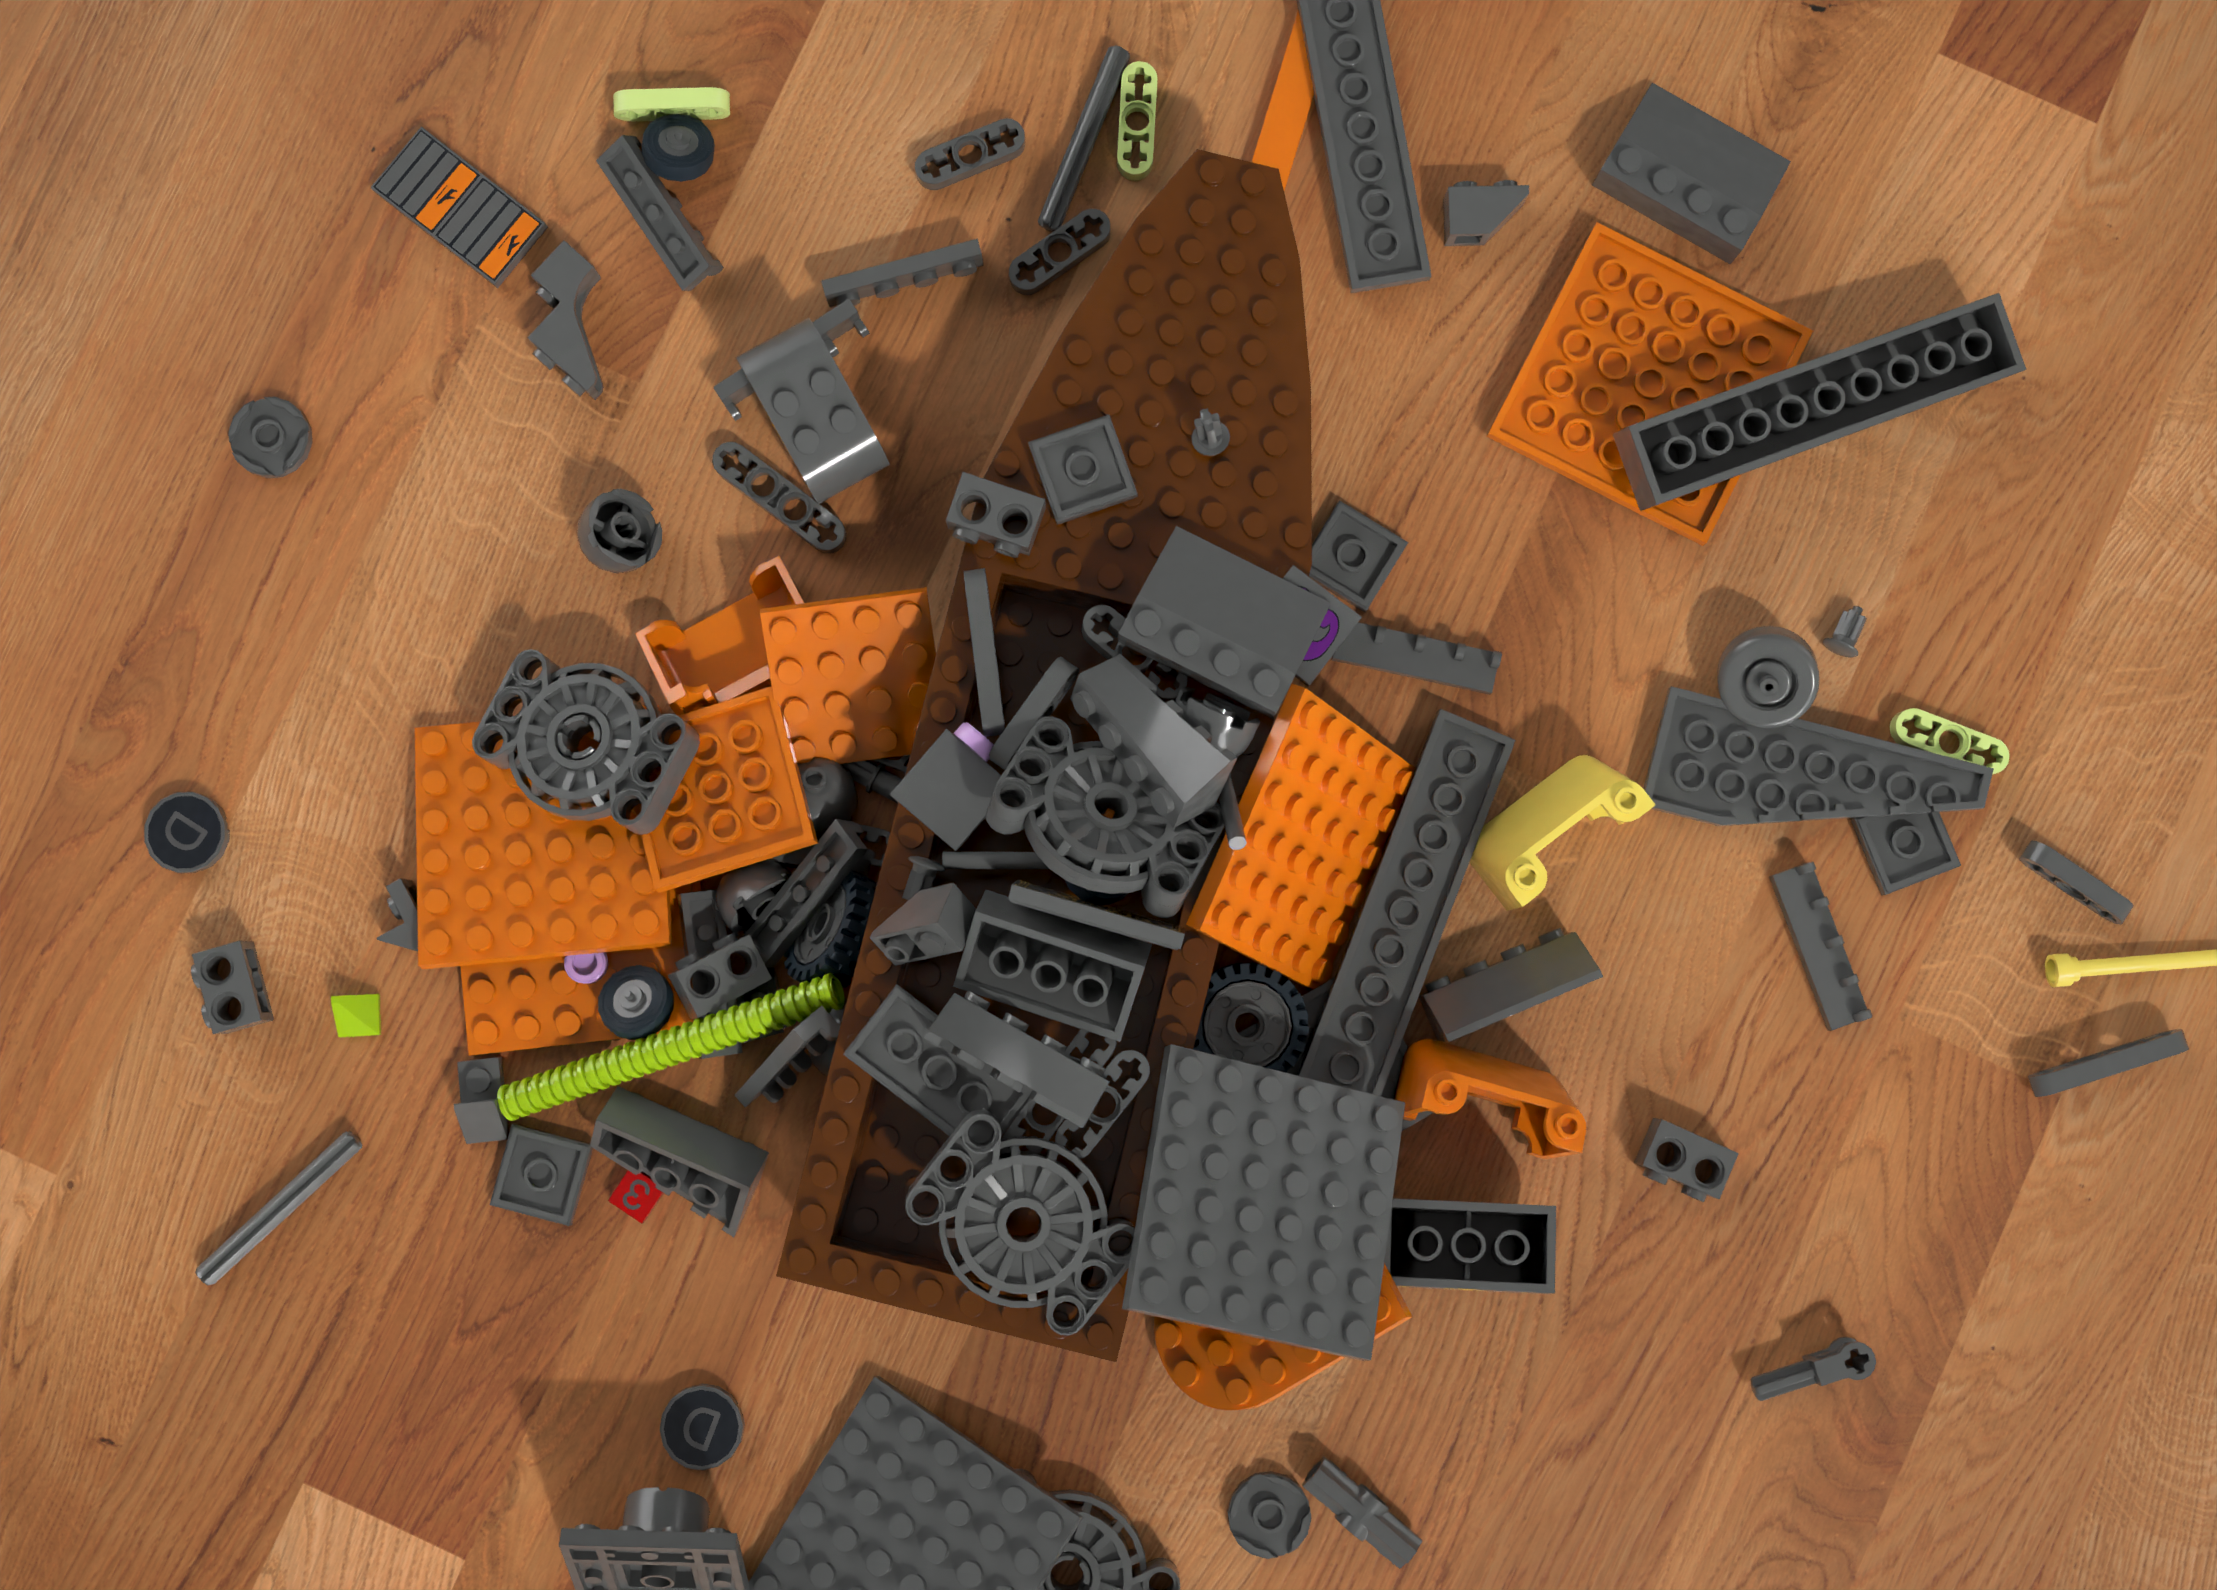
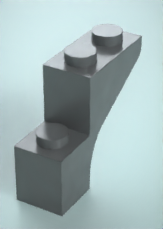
(561, 337)

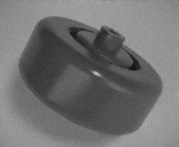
(1768, 677)

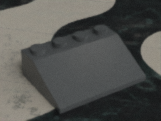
(1692, 174)
(1223, 622)

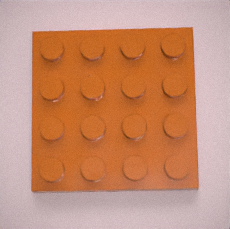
(851, 673)
(736, 798)

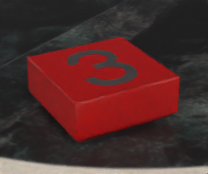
(636, 1195)

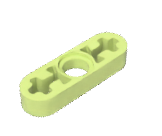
(1128, 93)
(650, 104)
(1924, 721)

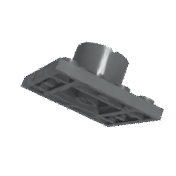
(656, 1548)

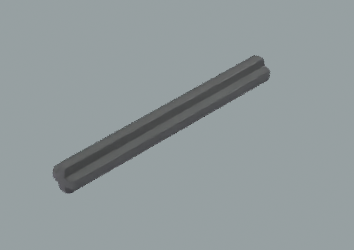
(1084, 138)
(278, 1208)

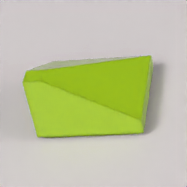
(357, 1015)

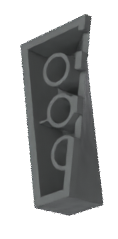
(1152, 740)
(1019, 1059)
(681, 1155)

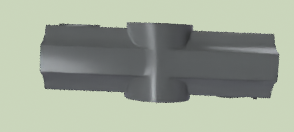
(1362, 1512)

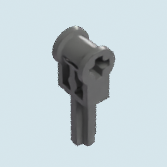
(1819, 1368)

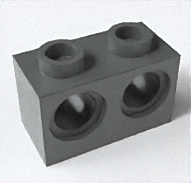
(1000, 504)
(722, 982)
(243, 983)
(1688, 1151)

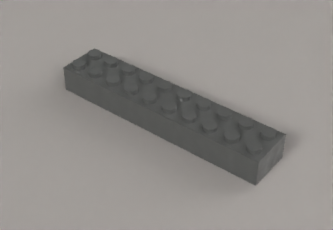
(1818, 401)

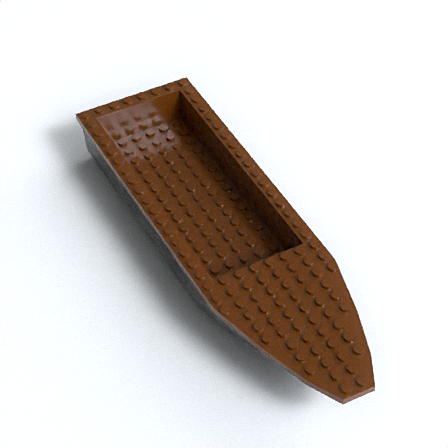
(1179, 321)

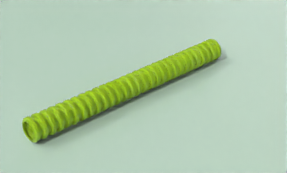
(669, 1047)

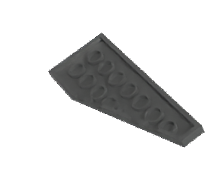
(1742, 774)

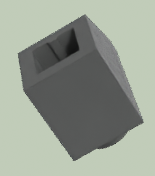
(1479, 212)
(926, 926)

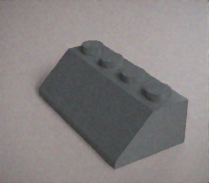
(1052, 966)
(1508, 986)

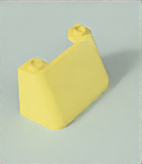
(1511, 839)

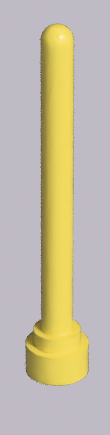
(2064, 970)

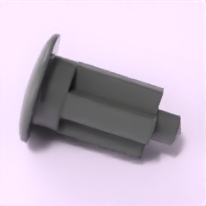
(1210, 434)
(1847, 633)
(921, 875)

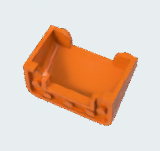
(724, 651)
(1442, 1075)

